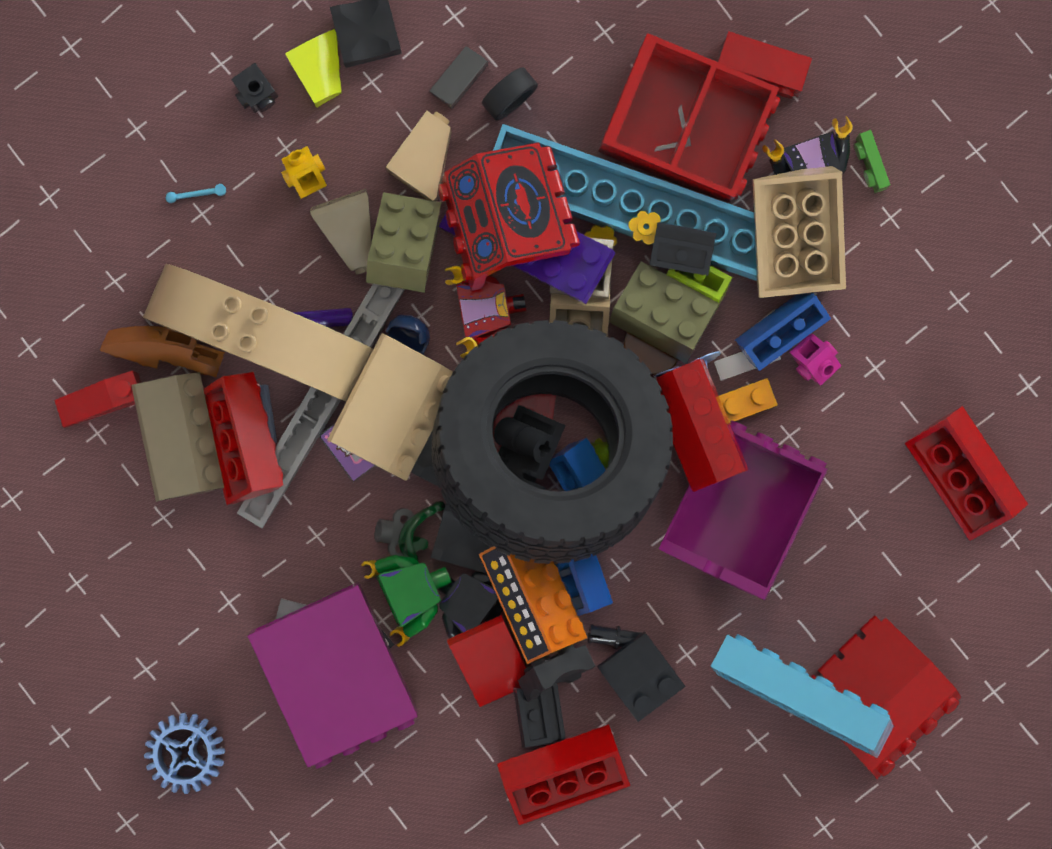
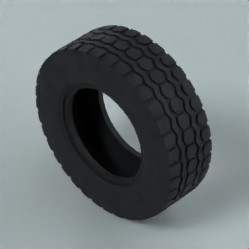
(567, 364)

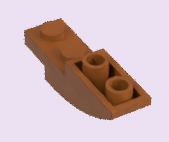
(155, 343)

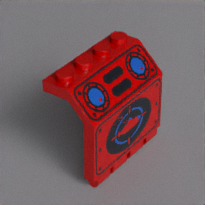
(507, 210)

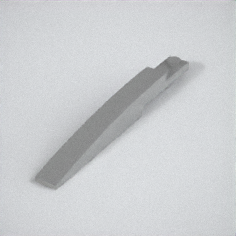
(318, 406)

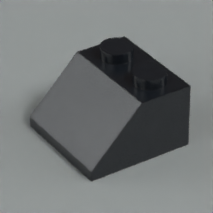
(641, 676)

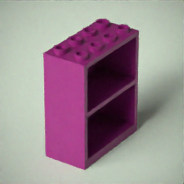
(333, 675)

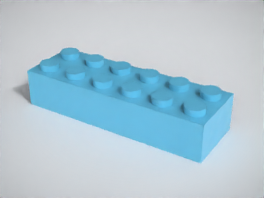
(803, 696)

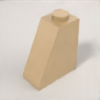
(423, 156)

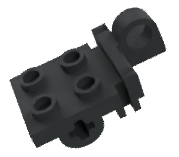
(528, 443)

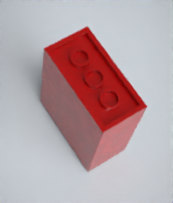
(721, 114)

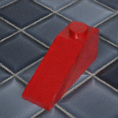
(97, 399)

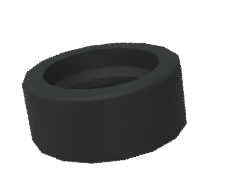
(509, 93)

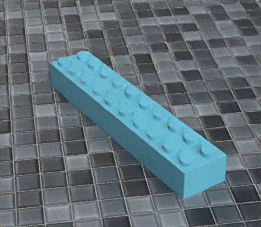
(615, 195)

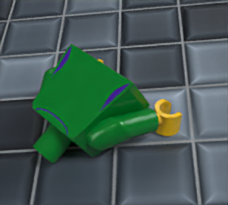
(409, 592)

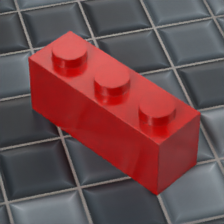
(766, 63)

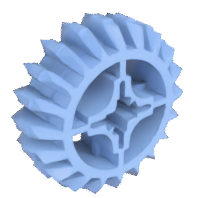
(196, 759)

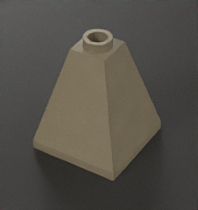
(347, 227)

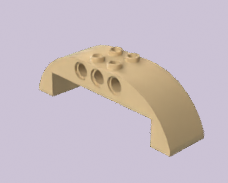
(257, 331)

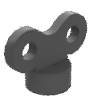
(388, 531)

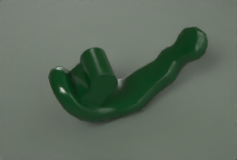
(407, 543)

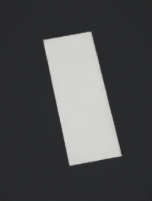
(734, 365)

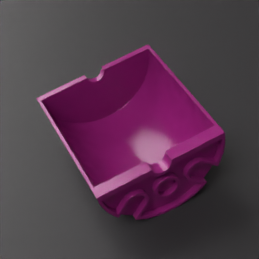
(750, 520)

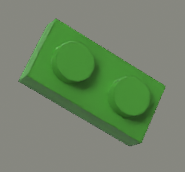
(867, 150)

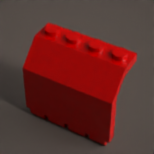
(898, 678)

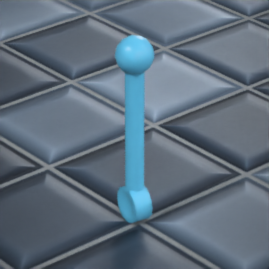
(219, 189)

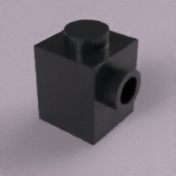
(254, 89)

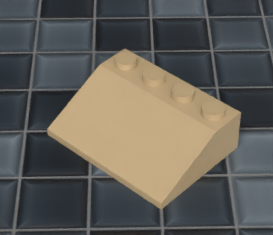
(799, 232)
(391, 407)

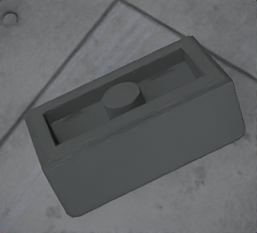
(459, 77)

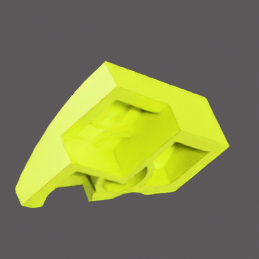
(318, 67)

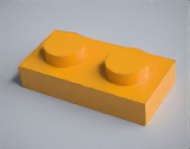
(748, 400)

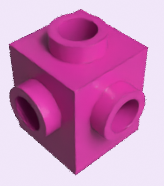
(815, 359)

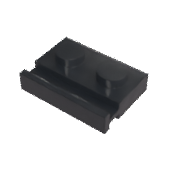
(683, 248)
(540, 718)

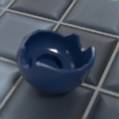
(409, 332)

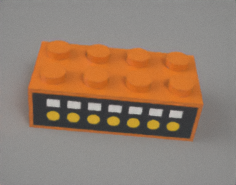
(534, 604)

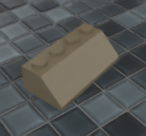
(177, 436)

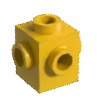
(303, 172)

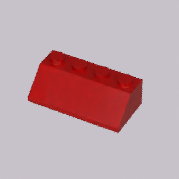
(700, 426)
(242, 438)
(966, 474)
(563, 774)

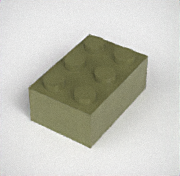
(403, 242)
(663, 312)

